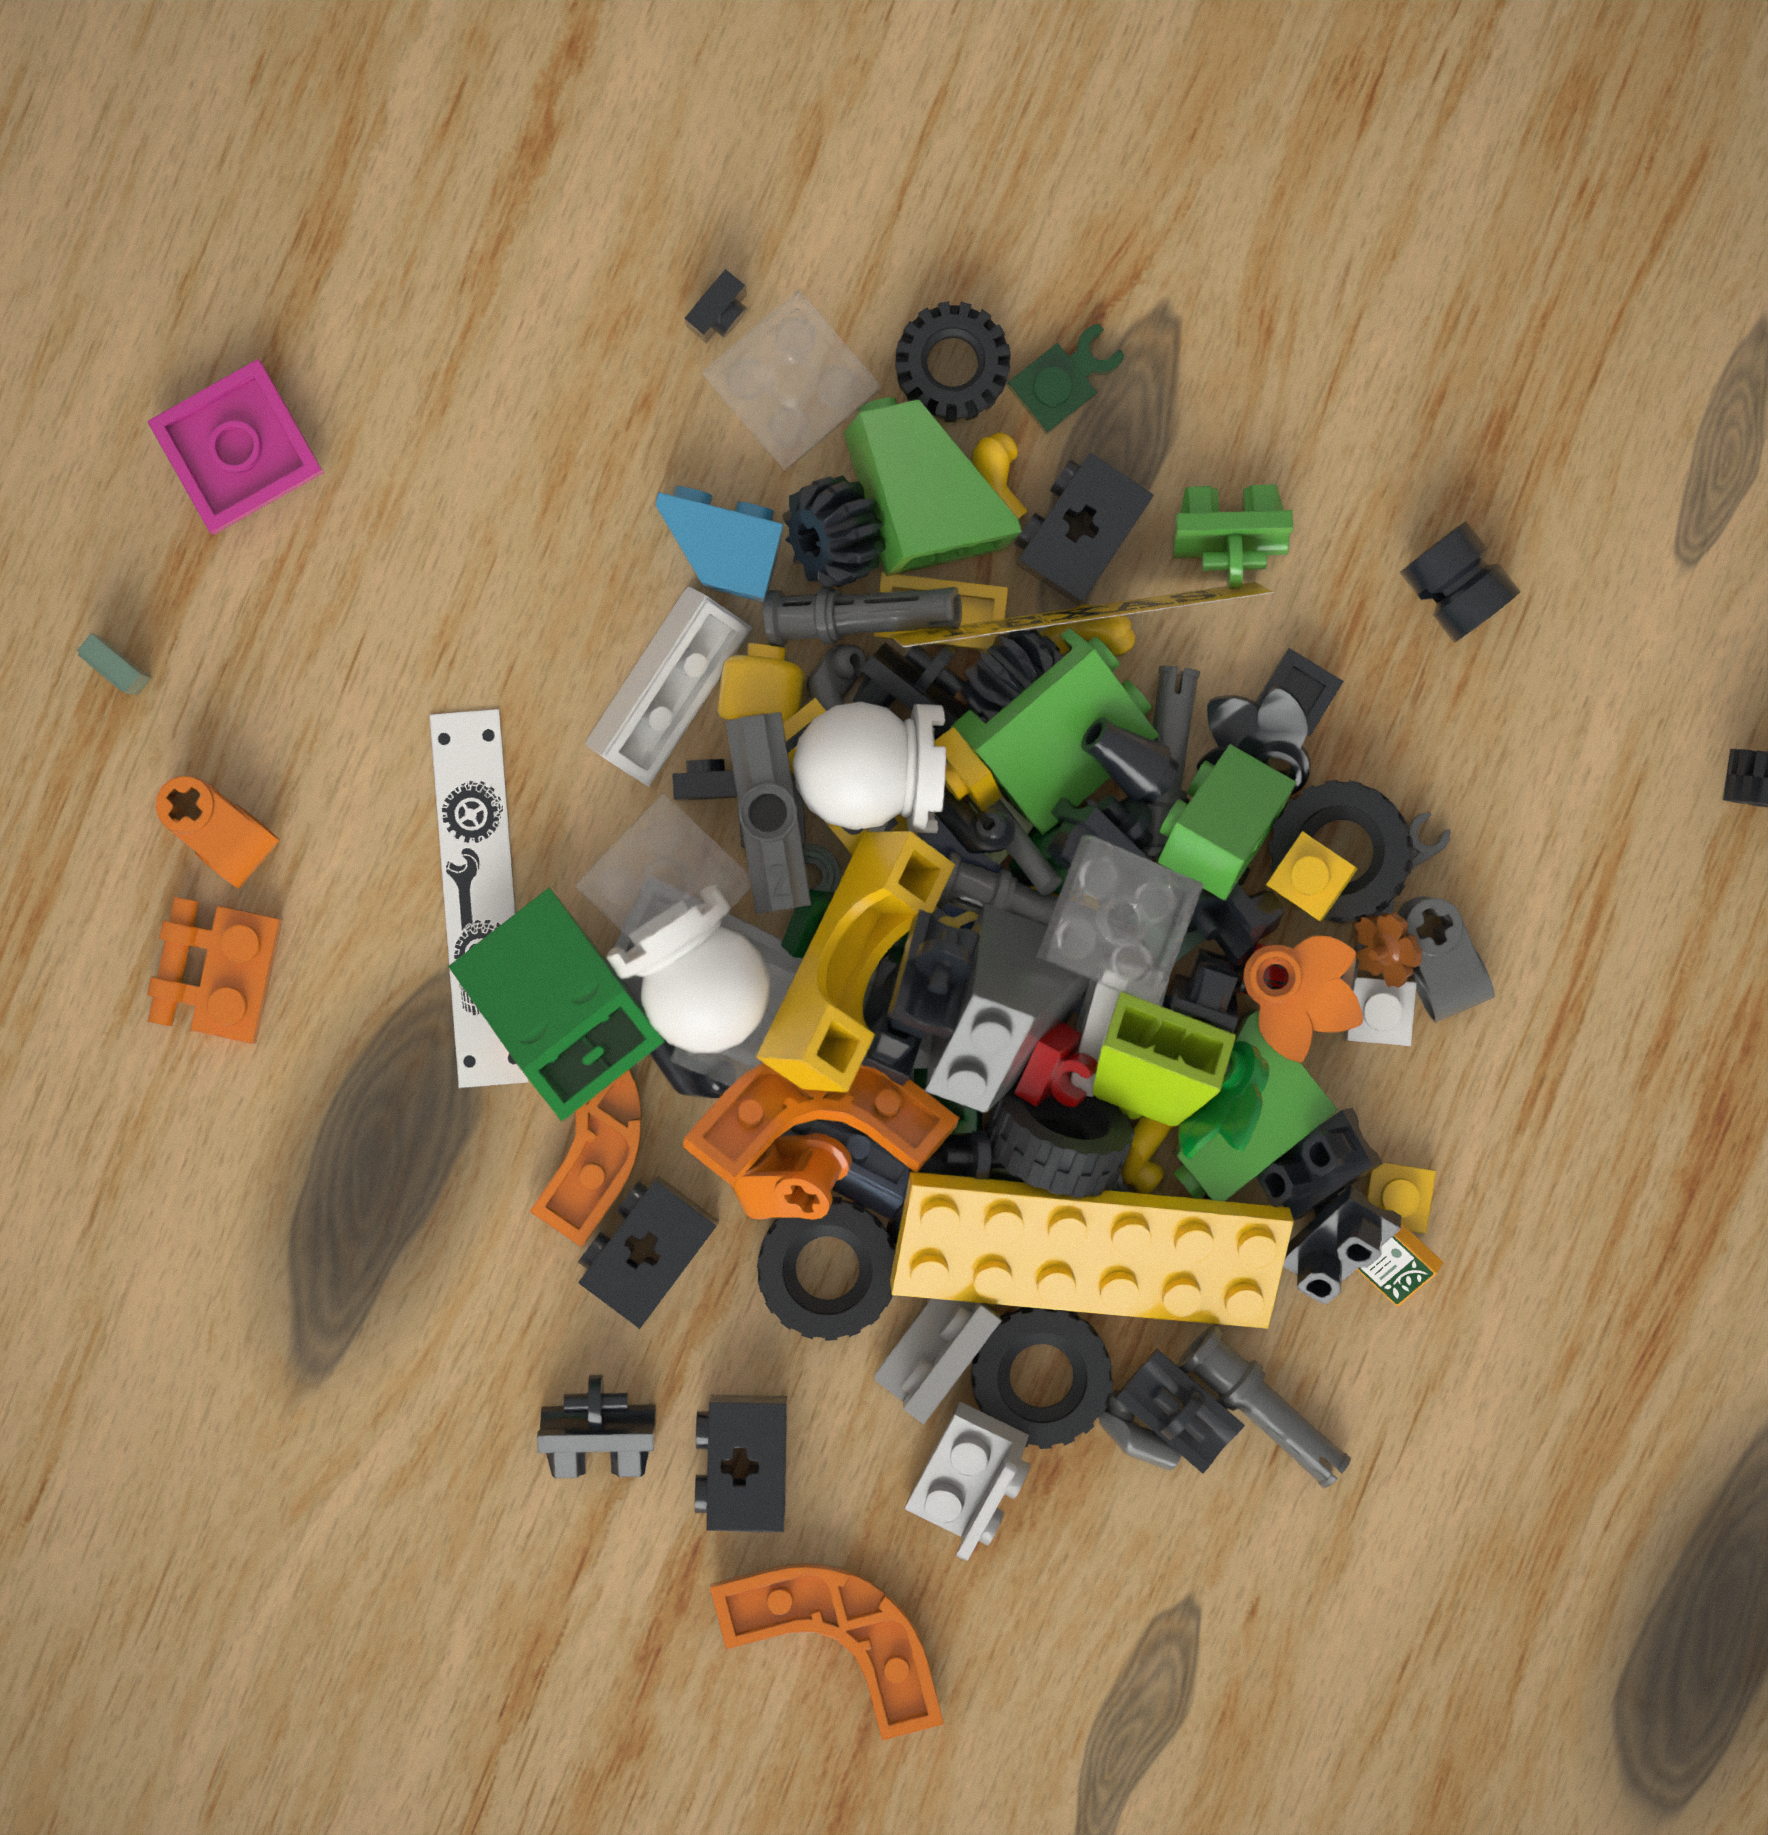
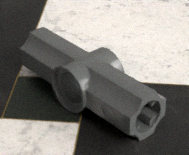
(763, 769)

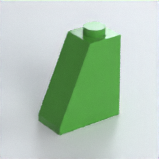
(924, 489)
(1289, 1112)

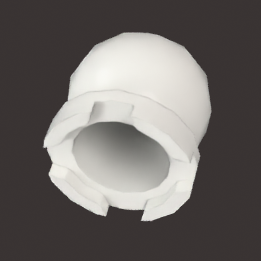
(867, 766)
(700, 980)

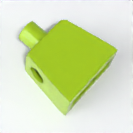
(1160, 1061)

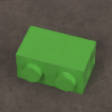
(1225, 820)

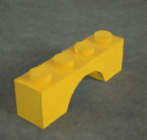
(820, 1023)

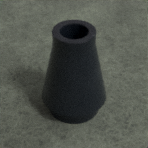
(1133, 761)

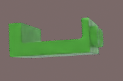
(1039, 735)

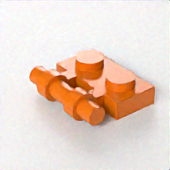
(233, 974)

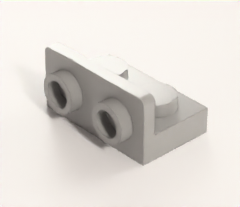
(935, 1353)
(969, 1476)

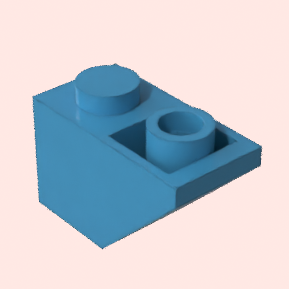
(725, 547)

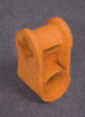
(222, 836)
(793, 1177)

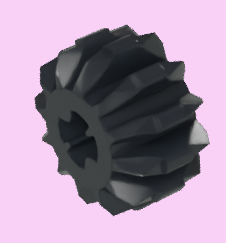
(834, 531)
(1007, 671)

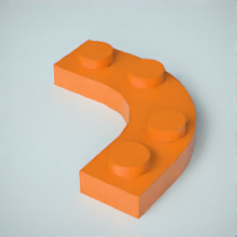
(768, 1104)
(597, 1162)
(844, 1609)

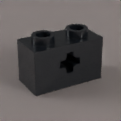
(1115, 507)
(638, 1288)
(739, 1502)

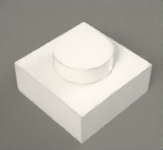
(1385, 1012)

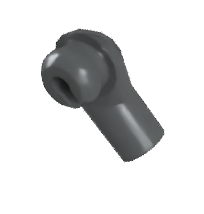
(836, 674)
(1135, 1439)

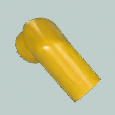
(992, 460)
(1112, 631)
(1138, 1167)

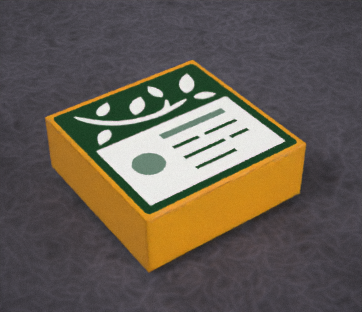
(1402, 1266)

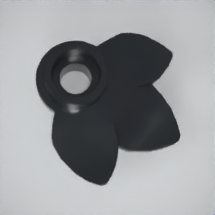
(1262, 731)

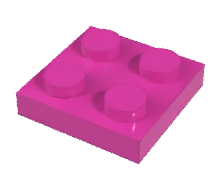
(235, 447)

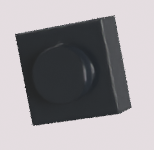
(718, 308)
(1307, 682)

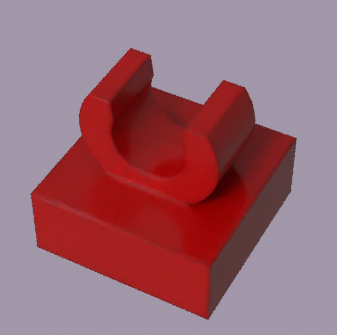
(1050, 1068)

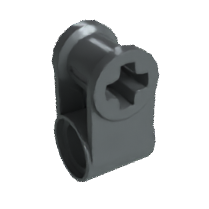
(1451, 968)

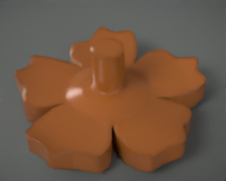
(1387, 948)

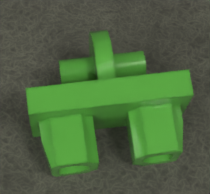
(1232, 538)

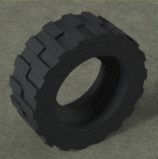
(1380, 820)
(1059, 1145)
(835, 1316)
(1090, 1368)

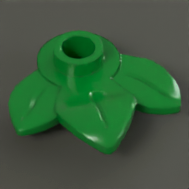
(1234, 1108)

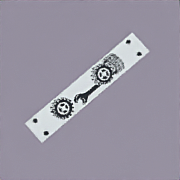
(473, 872)

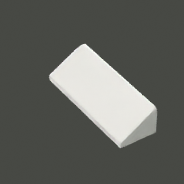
(668, 685)

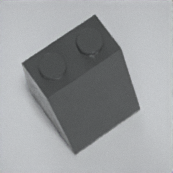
(1003, 1013)

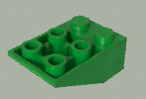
(556, 1004)

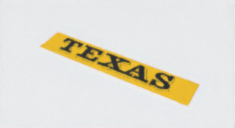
(1079, 614)

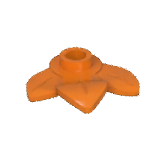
(1310, 1000)

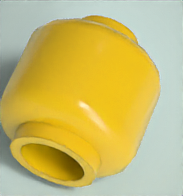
(760, 684)

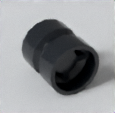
(1460, 582)

